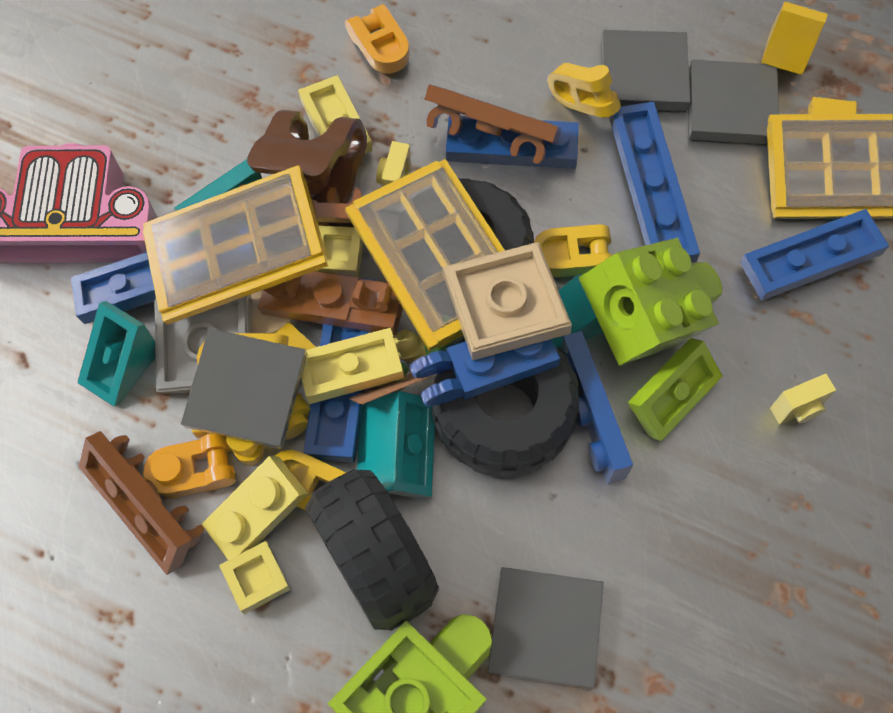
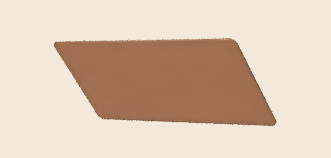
(384, 389)

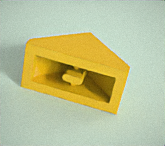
(793, 37)

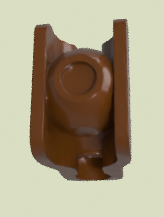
(325, 160)

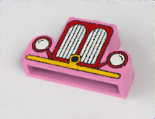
(71, 208)

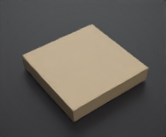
(506, 301)

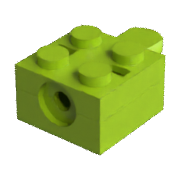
(651, 298)
(421, 673)

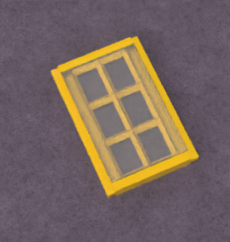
(830, 165)
(414, 233)
(233, 245)

